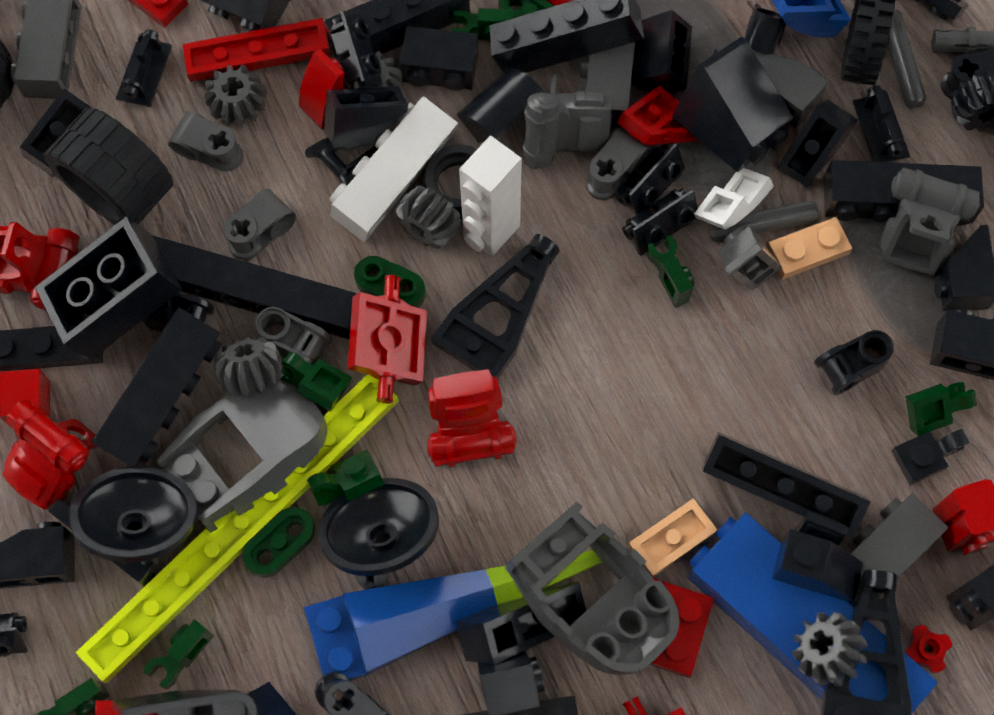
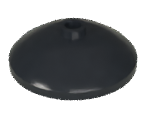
(133, 514)
(379, 529)

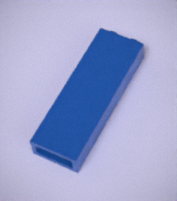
(771, 611)

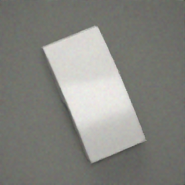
(736, 200)

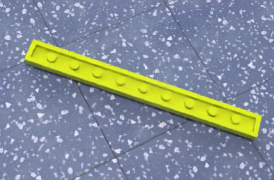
(213, 552)

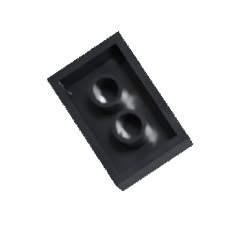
(108, 288)

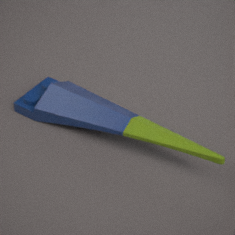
(387, 623)

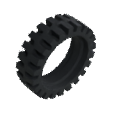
(867, 40)

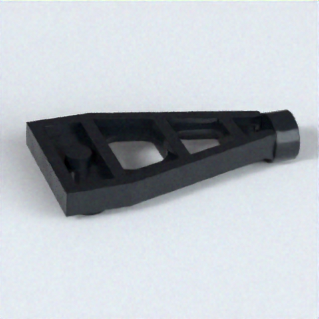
(477, 346)
(838, 699)

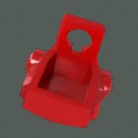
(31, 258)
(468, 419)
(45, 456)

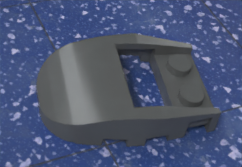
(279, 427)
(626, 624)

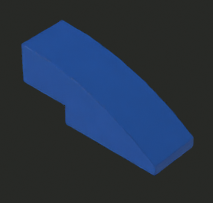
(814, 17)

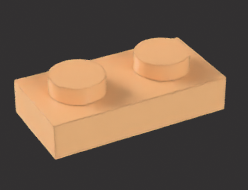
(810, 247)
(673, 537)

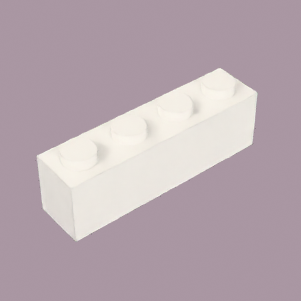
(392, 169)
(490, 196)

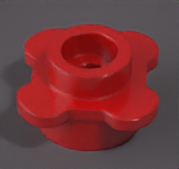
(939, 645)

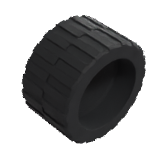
(108, 167)

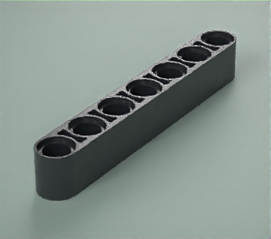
(257, 287)

